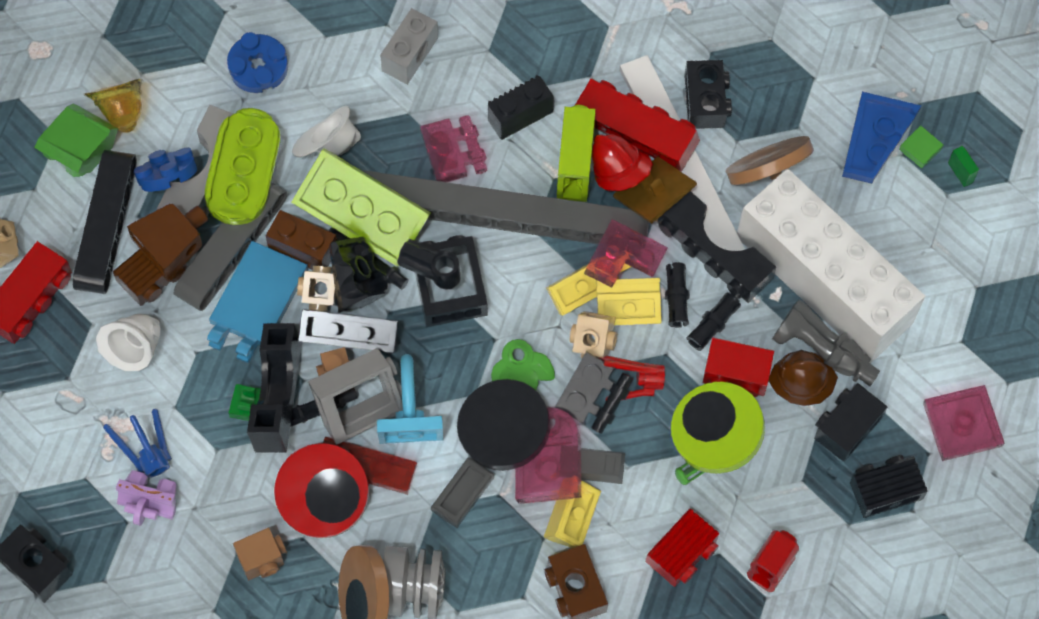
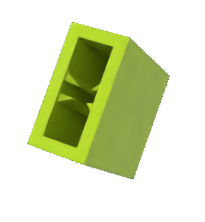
(575, 153)

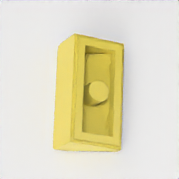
(572, 517)

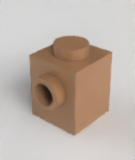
(260, 554)

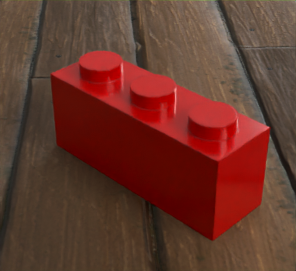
(31, 290)

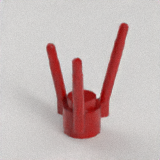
(648, 375)

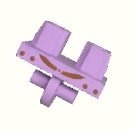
(146, 501)

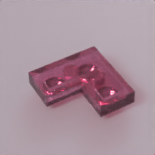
(623, 246)

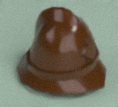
(803, 378)

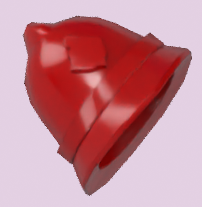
(618, 163)

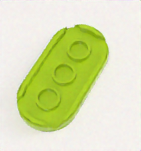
(242, 166)

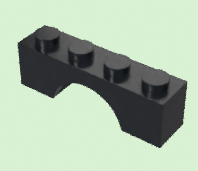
(743, 271)
(272, 414)

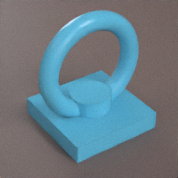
(410, 423)

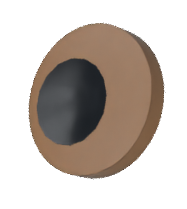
(363, 584)

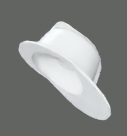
(334, 134)

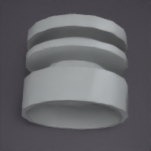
(414, 582)

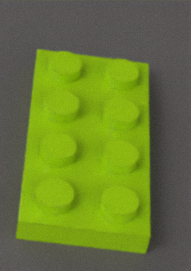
(359, 206)

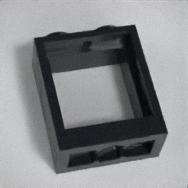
(458, 308)

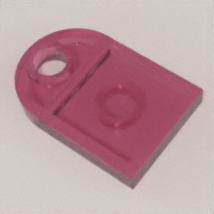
(557, 468)

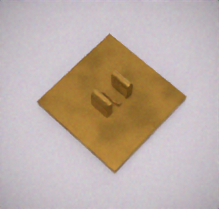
(656, 192)

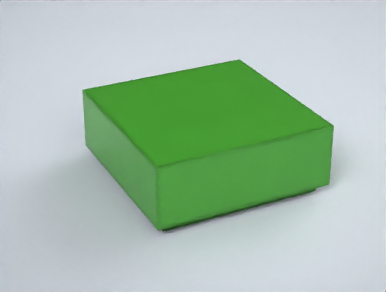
(921, 147)

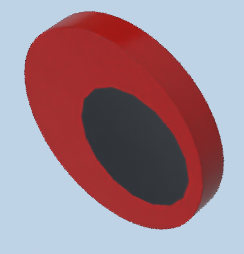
(321, 490)

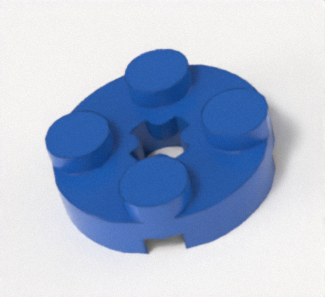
(263, 77)
(165, 167)

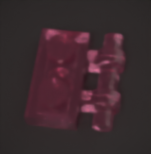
(444, 151)

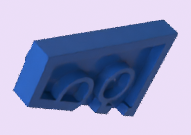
(875, 134)

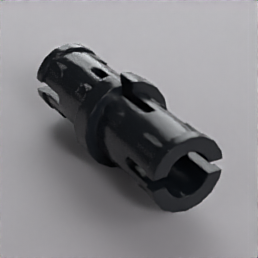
(677, 295)
(713, 321)

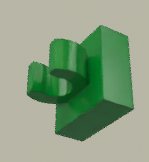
(242, 400)

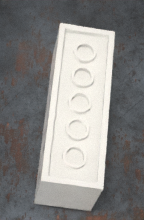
(829, 265)

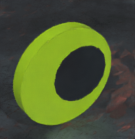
(718, 427)

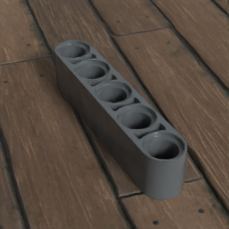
(223, 254)

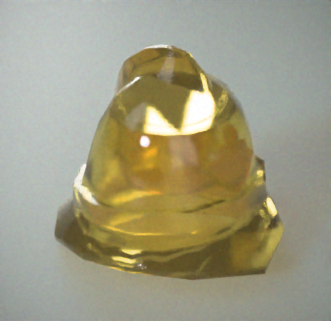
(120, 104)

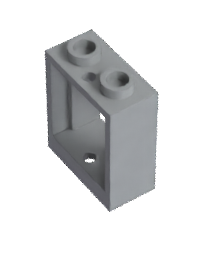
(365, 414)

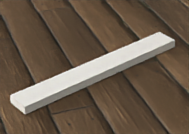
(646, 85)

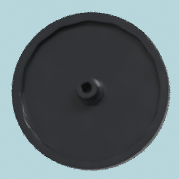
(503, 424)

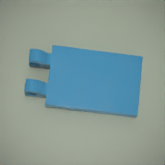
(254, 296)

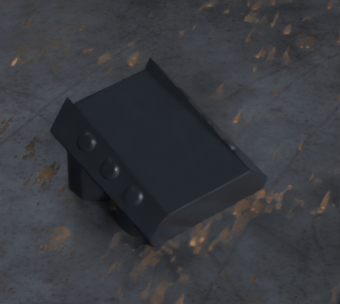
(355, 274)

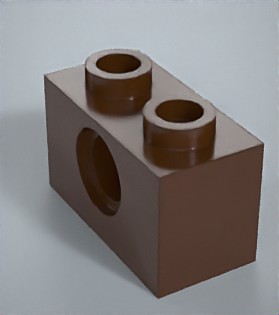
(576, 565)

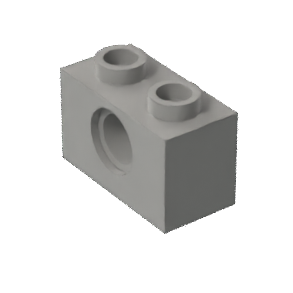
(409, 46)

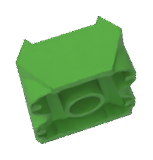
(77, 140)

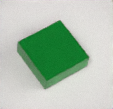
(963, 166)

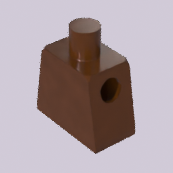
(168, 237)

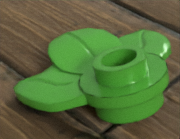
(529, 370)

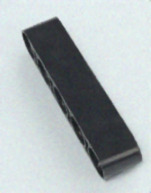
(104, 222)

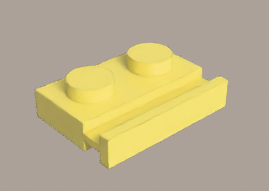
(631, 301)

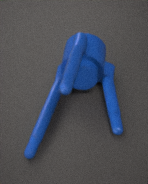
(152, 460)

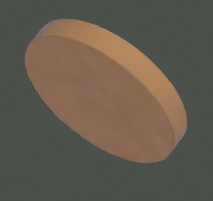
(769, 160)

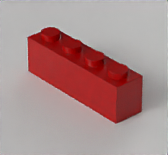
(639, 124)

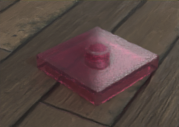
(963, 423)

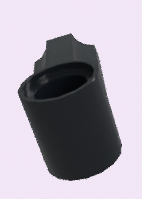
(428, 262)

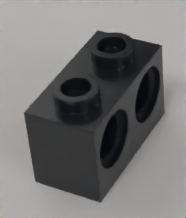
(702, 94)

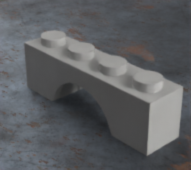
(192, 191)

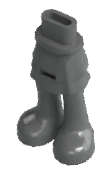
(835, 350)

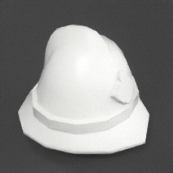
(129, 341)

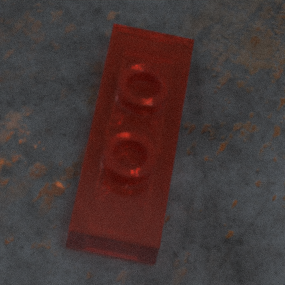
(382, 468)

